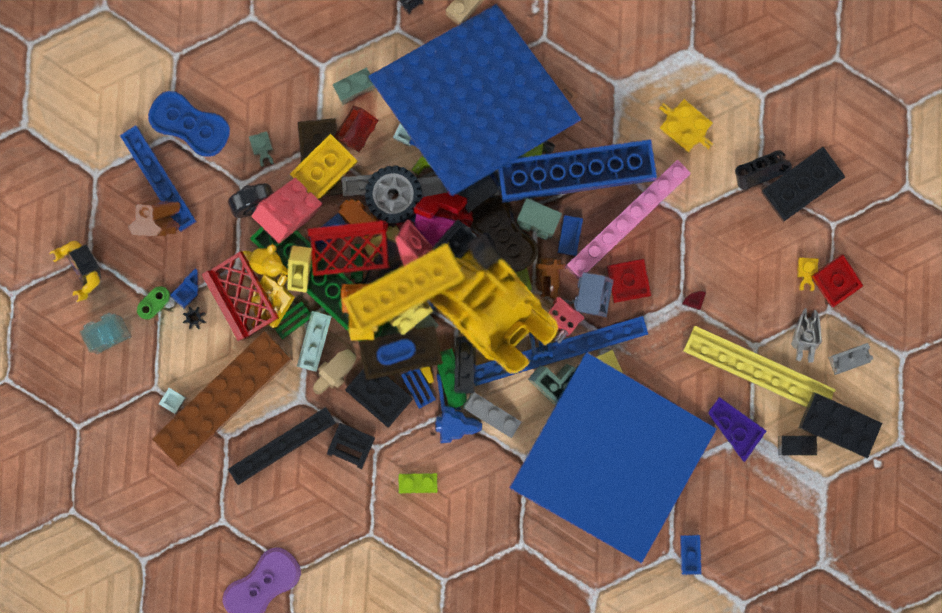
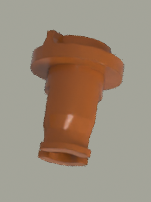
(550, 276)

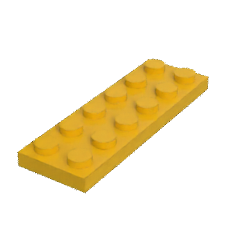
(403, 289)

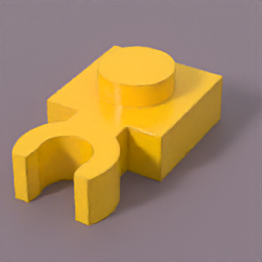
(805, 269)

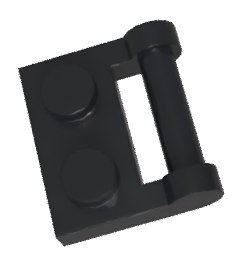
(353, 439)

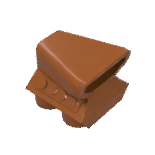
(155, 219)

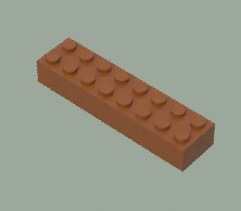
(222, 399)

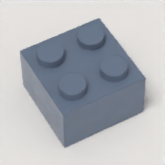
(593, 294)

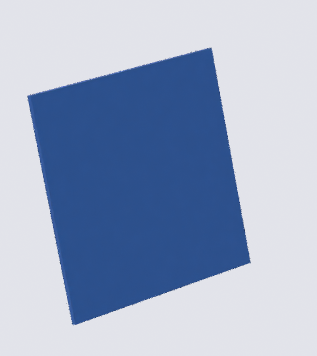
(474, 99)
(613, 458)

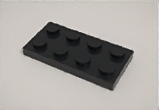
(803, 184)
(840, 425)

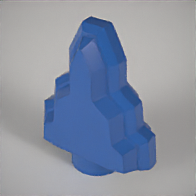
(454, 425)

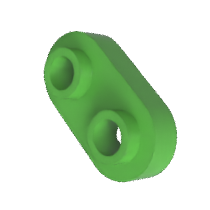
(155, 305)

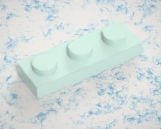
(314, 341)

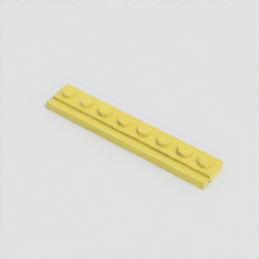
(754, 367)

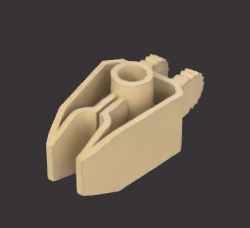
(333, 373)

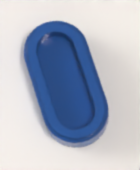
(396, 352)

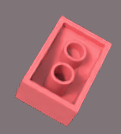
(412, 243)

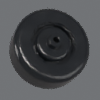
(248, 198)

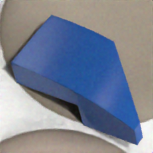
(187, 290)

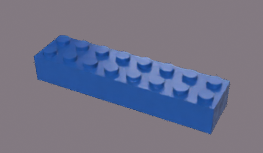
(577, 171)

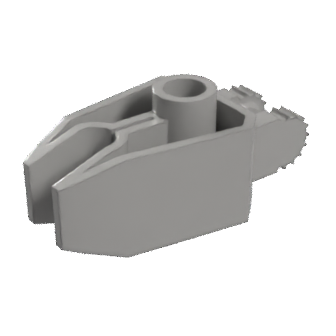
(807, 335)

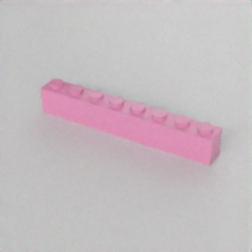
(628, 219)

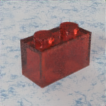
(356, 128)

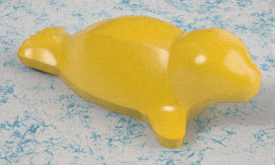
(266, 261)

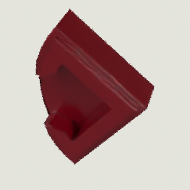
(694, 300)

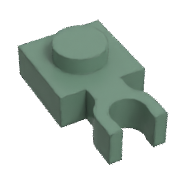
(261, 146)

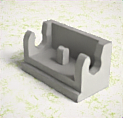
(850, 359)

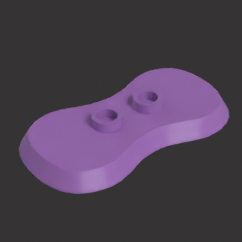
(274, 574)

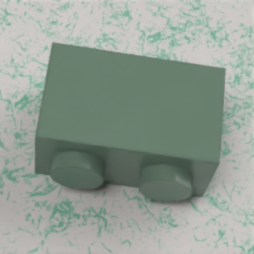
(354, 86)

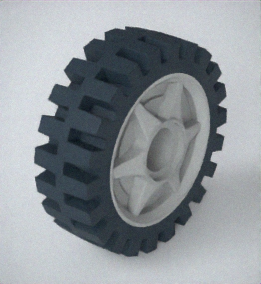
(384, 182)

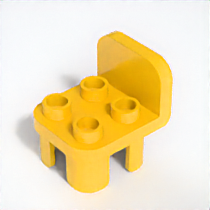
(498, 315)

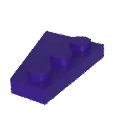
(736, 427)

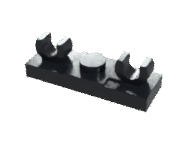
(464, 366)

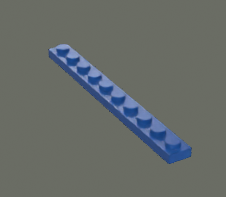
(569, 348)

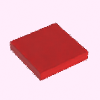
(629, 281)
(837, 281)

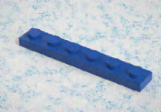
(156, 175)

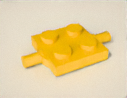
(686, 125)
(278, 296)

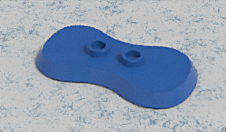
(201, 130)

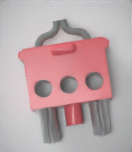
(567, 314)

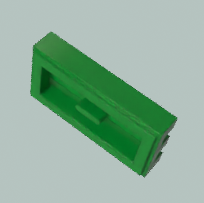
(299, 324)

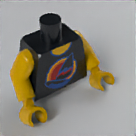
(83, 264)

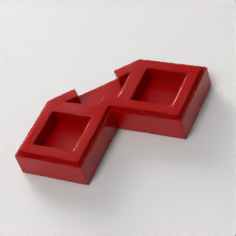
(429, 205)

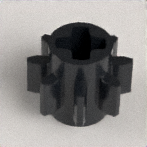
(196, 323)

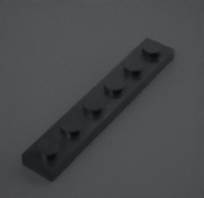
(281, 446)

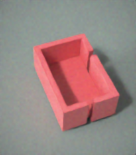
(286, 210)

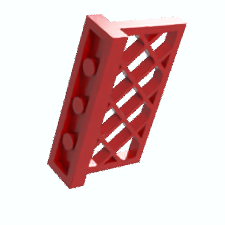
(344, 232)
(229, 306)

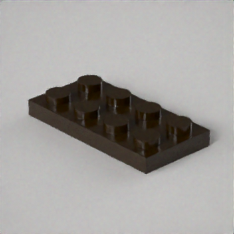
(313, 134)
(426, 353)

